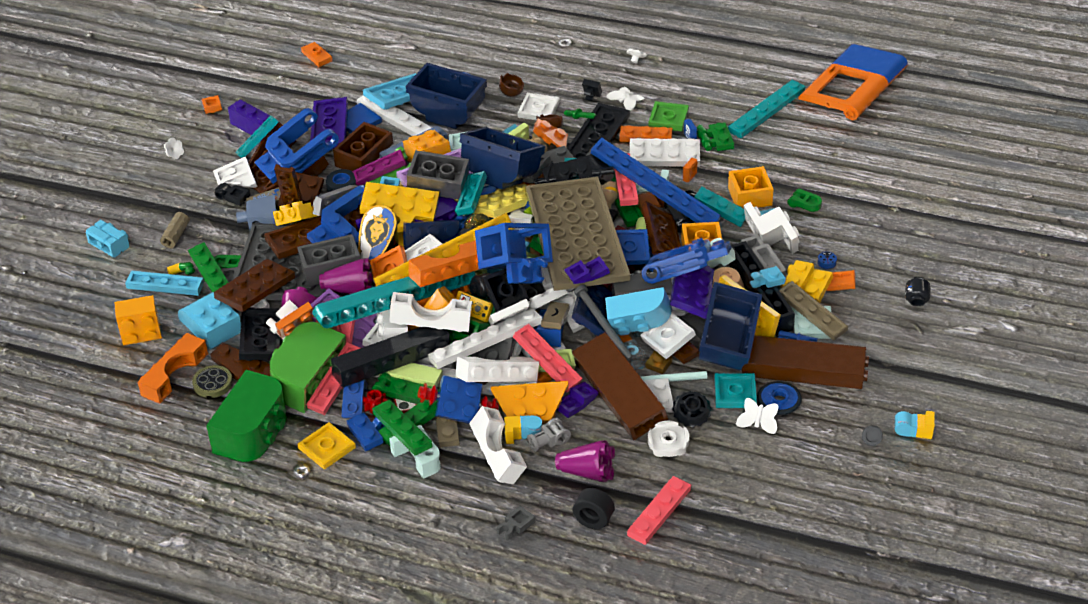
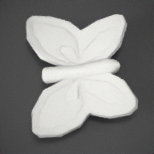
(625, 95)
(759, 415)

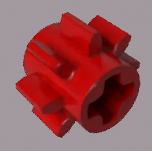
(373, 399)

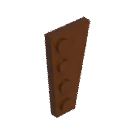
(228, 357)

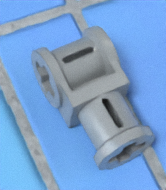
(550, 435)

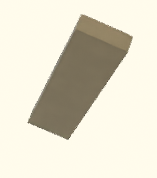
(813, 311)

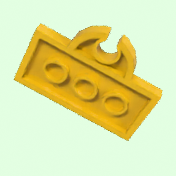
(403, 201)

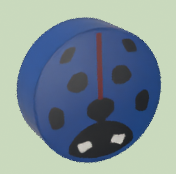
(827, 260)

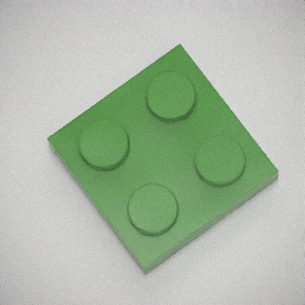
(668, 115)

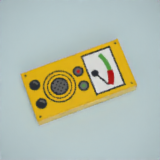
(480, 308)

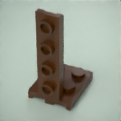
(296, 186)

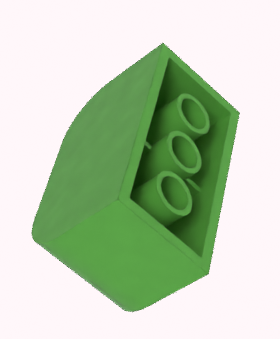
(304, 361)

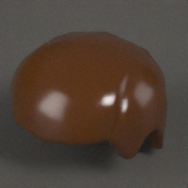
(511, 85)
(554, 120)

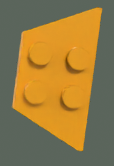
(531, 399)

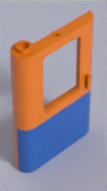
(862, 62)

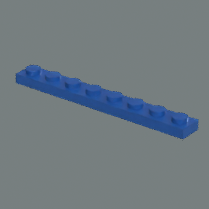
(653, 182)

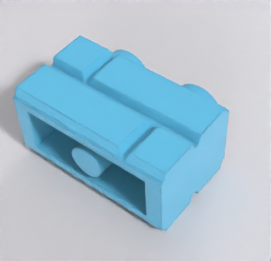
(107, 238)

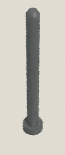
(581, 291)

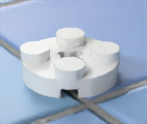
(668, 448)

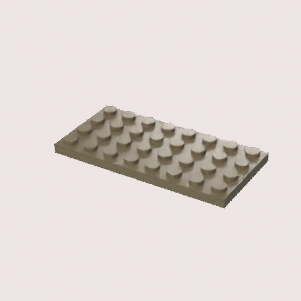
(578, 229)

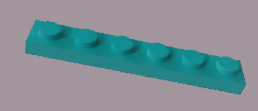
(766, 108)

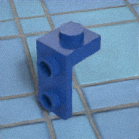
(353, 399)

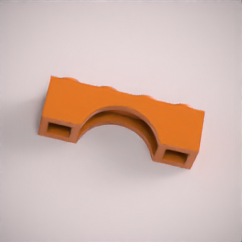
(429, 270)
(186, 352)

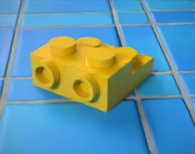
(295, 213)
(809, 279)

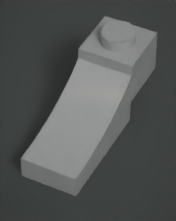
(764, 253)

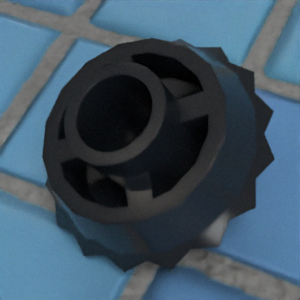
(691, 409)

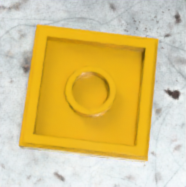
(326, 445)

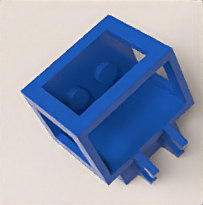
(507, 249)

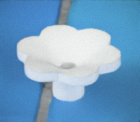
(636, 54)
(174, 148)

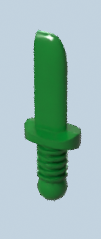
(576, 114)

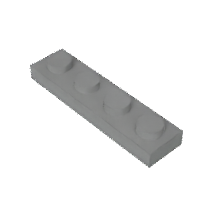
(326, 199)

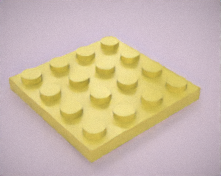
(502, 201)

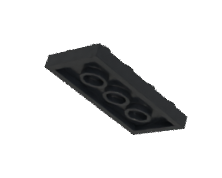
(256, 338)

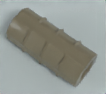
(174, 230)

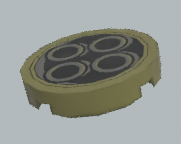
(212, 381)

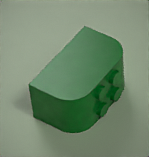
(248, 418)

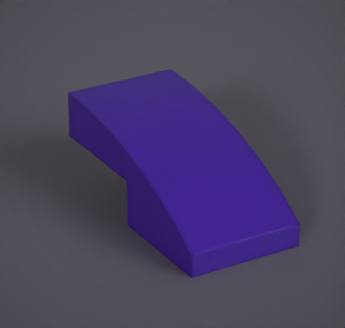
(587, 272)
(578, 399)

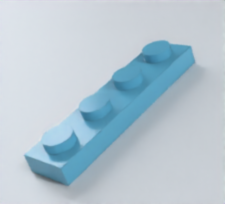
(164, 283)

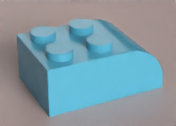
(638, 311)
(210, 320)

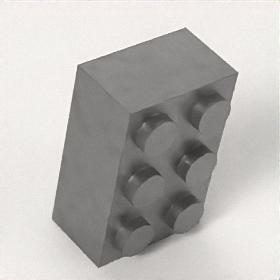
(438, 173)

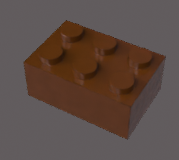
(362, 147)

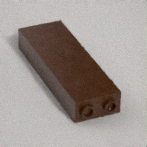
(808, 362)
(619, 385)

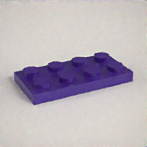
(331, 115)
(693, 291)

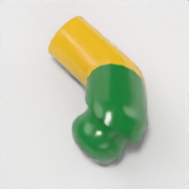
(180, 267)

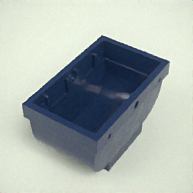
(446, 94)
(500, 157)
(729, 326)

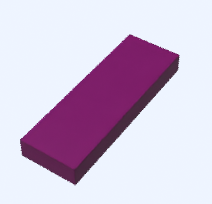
(379, 167)

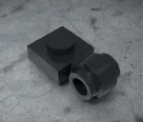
(235, 195)

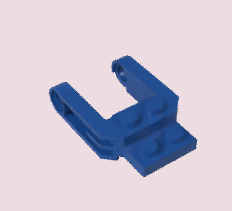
(280, 152)
(332, 220)
(685, 259)

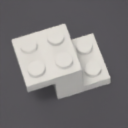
(772, 226)

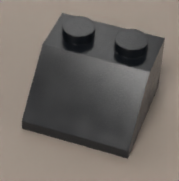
(501, 293)

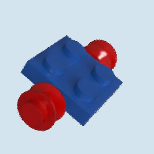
(456, 399)

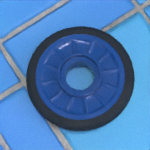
(791, 395)

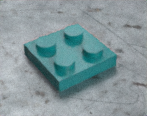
(734, 389)

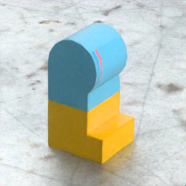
(915, 424)
(520, 426)

